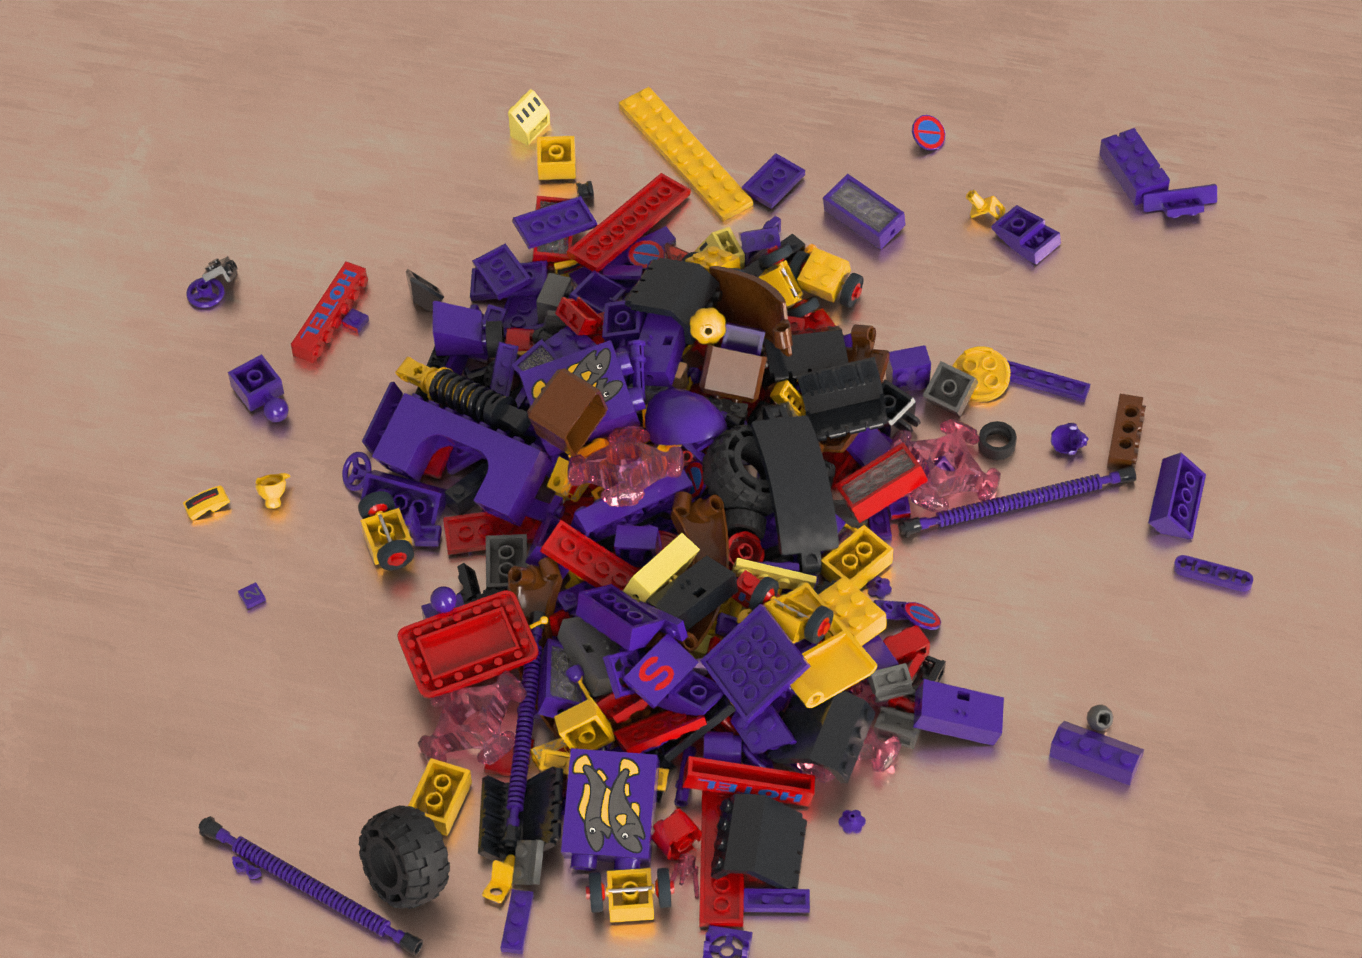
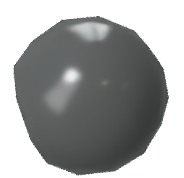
(1099, 717)

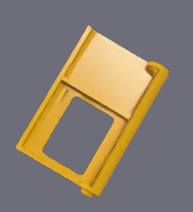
(833, 663)

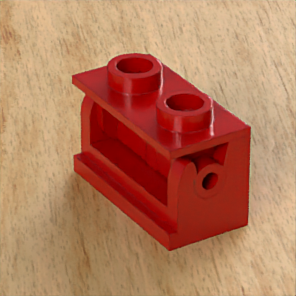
(578, 316)

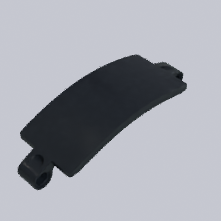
(797, 486)

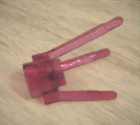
(686, 867)

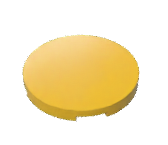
(988, 368)

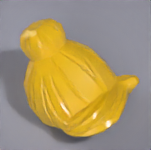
(271, 488)

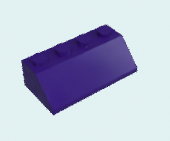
(1177, 497)
(426, 498)
(618, 616)
(1095, 752)

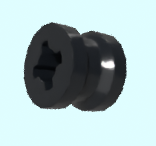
(585, 190)

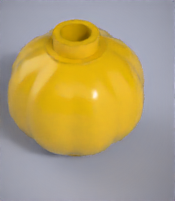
(707, 326)

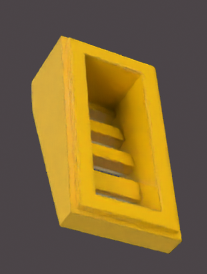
(782, 391)

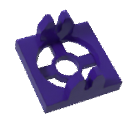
(610, 661)
(715, 932)

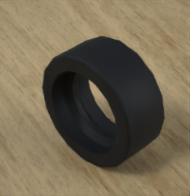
(494, 335)
(1000, 428)

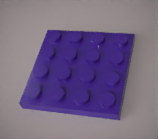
(755, 663)

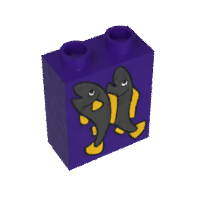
(604, 371)
(610, 809)

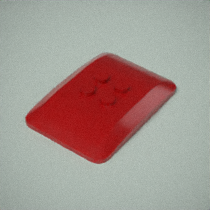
(467, 644)

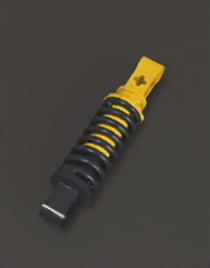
(465, 396)

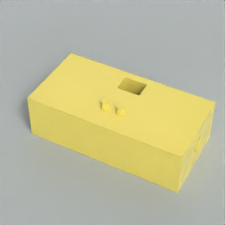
(662, 569)

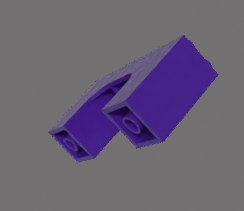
(424, 428)

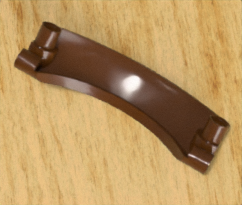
(706, 528)
(537, 591)

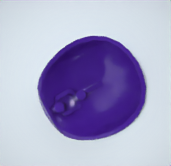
(682, 418)

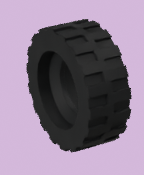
(744, 520)

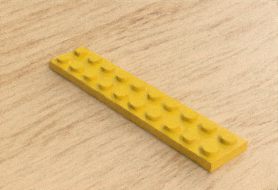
(686, 154)

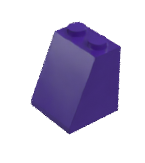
(457, 330)

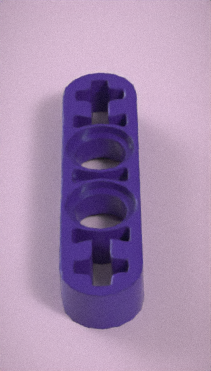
(1214, 569)

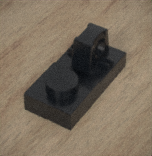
(469, 581)

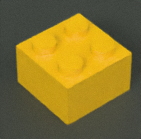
(556, 157)
(584, 726)

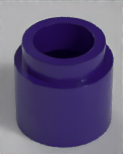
(723, 746)

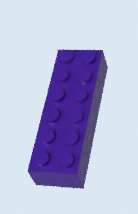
(601, 520)

